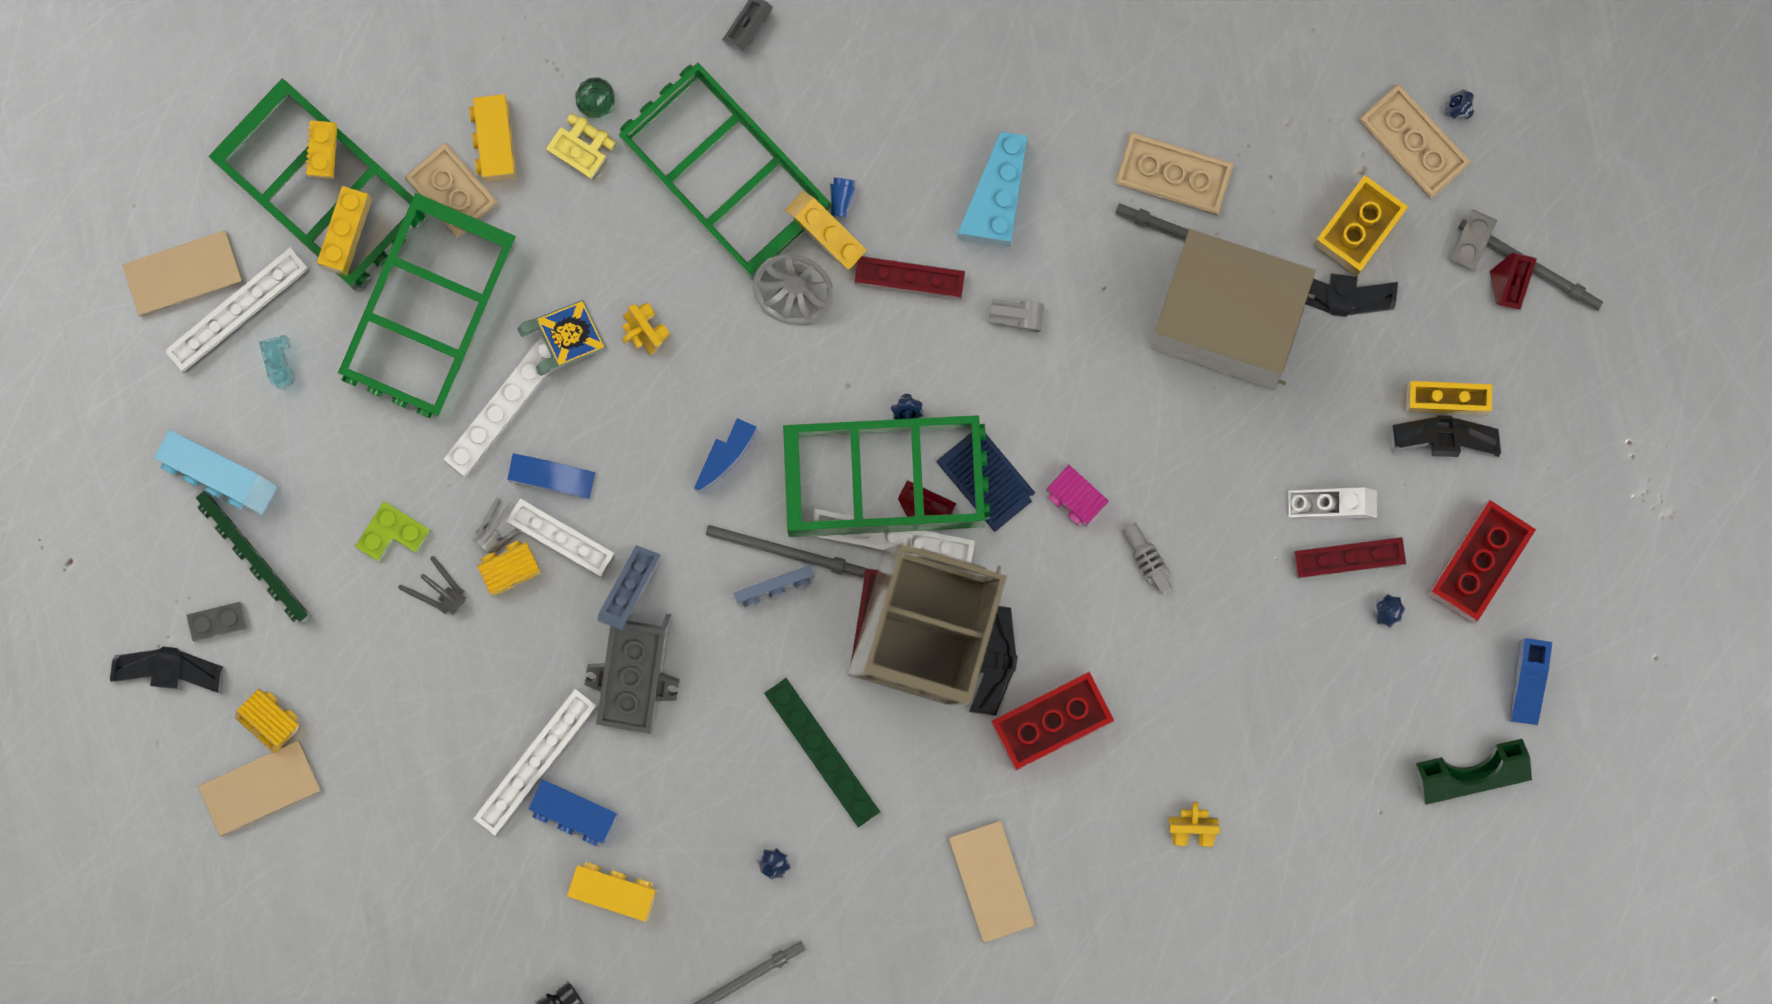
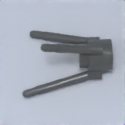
(451, 598)

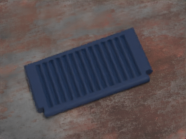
(1007, 488)

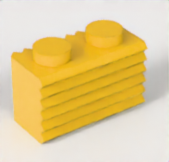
(321, 149)
(508, 568)
(267, 720)

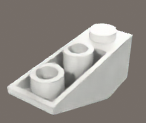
(1333, 503)

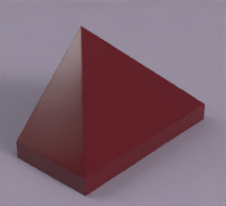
(1512, 279)
(933, 503)

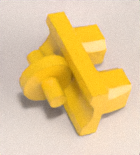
(640, 331)
(1194, 822)

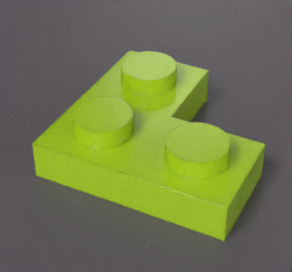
(389, 525)

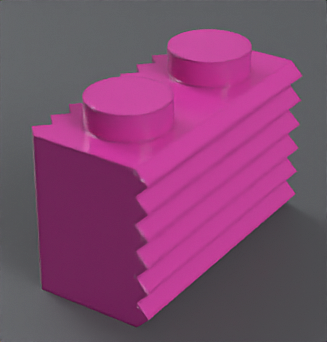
(1076, 496)

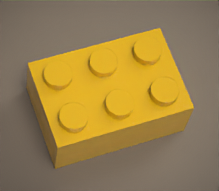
(1360, 225)

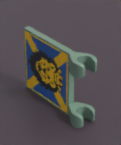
(567, 334)

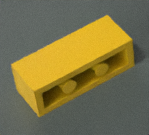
(493, 138)
(825, 230)
(344, 231)
(1449, 398)
(612, 891)

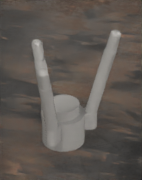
(487, 535)

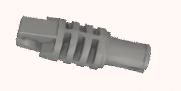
(1147, 558)

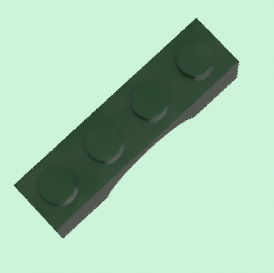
(1504, 767)

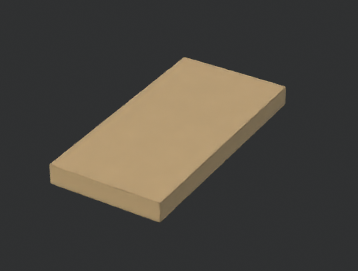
(1414, 141)
(1174, 174)
(182, 273)
(259, 788)
(991, 881)

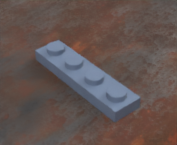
(629, 587)

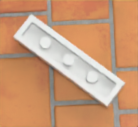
(560, 537)

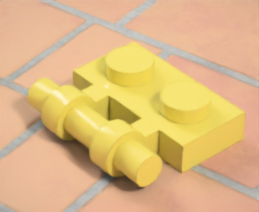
(576, 152)

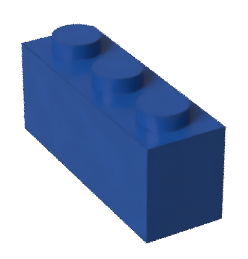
(572, 813)

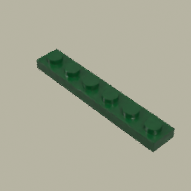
(245, 549)
(822, 752)

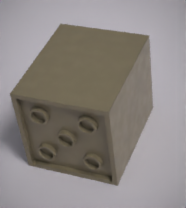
(1233, 309)
(927, 625)

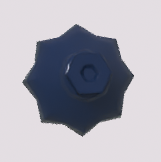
(1460, 105)
(907, 408)
(1388, 610)
(773, 863)

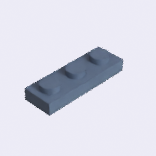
(775, 586)

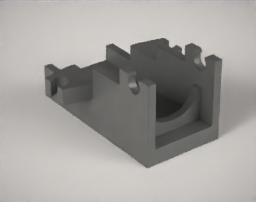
(633, 676)

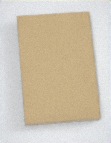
(451, 183)

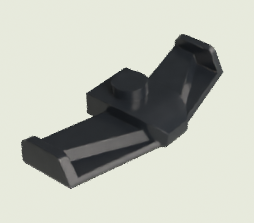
(1344, 298)
(1445, 436)
(997, 665)
(166, 669)

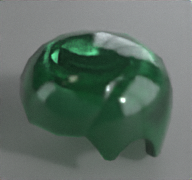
(594, 97)

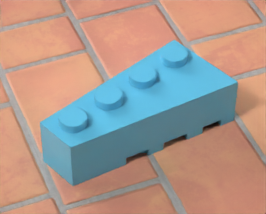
(995, 200)
(215, 472)

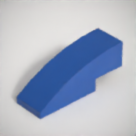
(725, 455)
(550, 476)

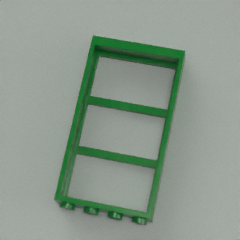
(669, 94)
(245, 130)
(465, 223)
(858, 525)

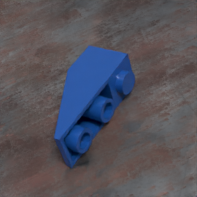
(1530, 680)

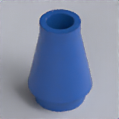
(841, 196)

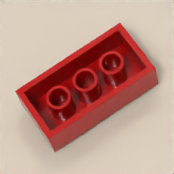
(1481, 561)
(1052, 721)

